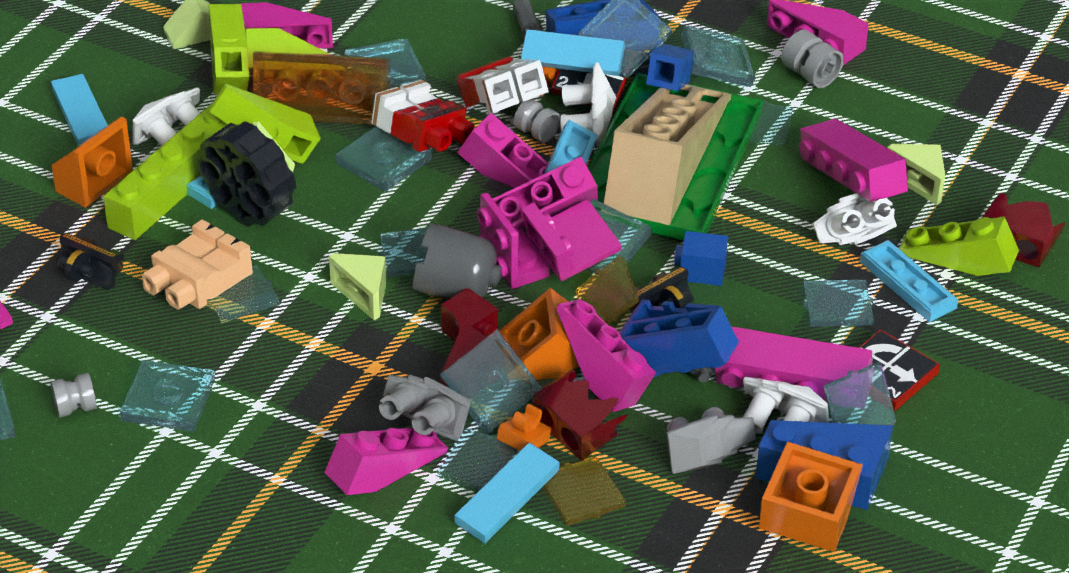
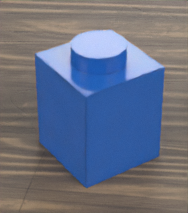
(670, 67)
(703, 257)

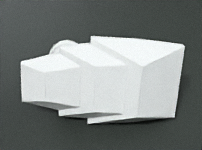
(602, 99)
(158, 116)
(854, 220)
(795, 401)

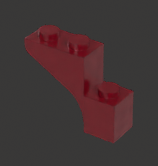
(467, 322)

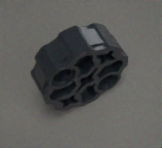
(246, 174)

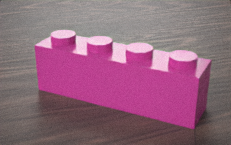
(853, 159)
(790, 360)

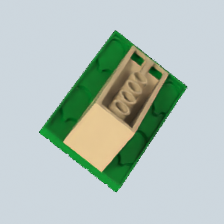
(673, 154)

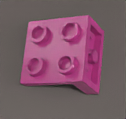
(571, 238)
(514, 250)

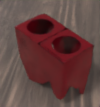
(1030, 227)
(576, 417)

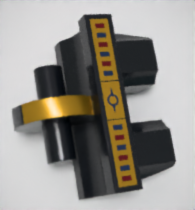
(87, 261)
(667, 287)

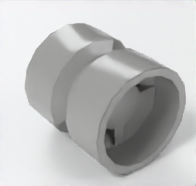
(812, 58)

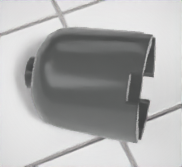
(456, 262)

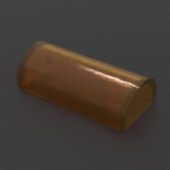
(322, 85)

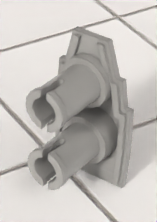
(426, 404)
(706, 439)

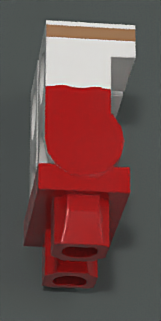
(502, 83)
(420, 117)

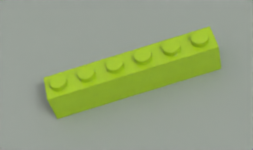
(160, 179)

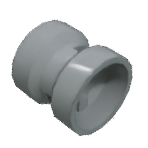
(539, 121)
(72, 395)

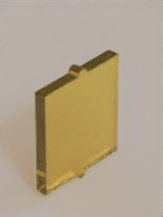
(610, 290)
(583, 491)

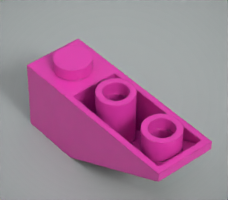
(831, 25)
(306, 26)
(501, 154)
(550, 192)
(604, 356)
(377, 458)

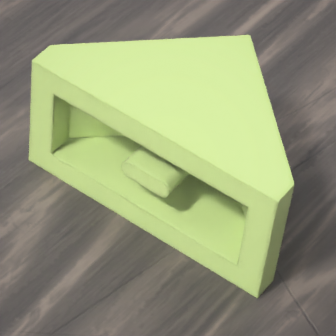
(188, 24)
(923, 169)
(360, 280)

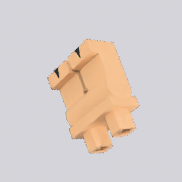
(198, 267)

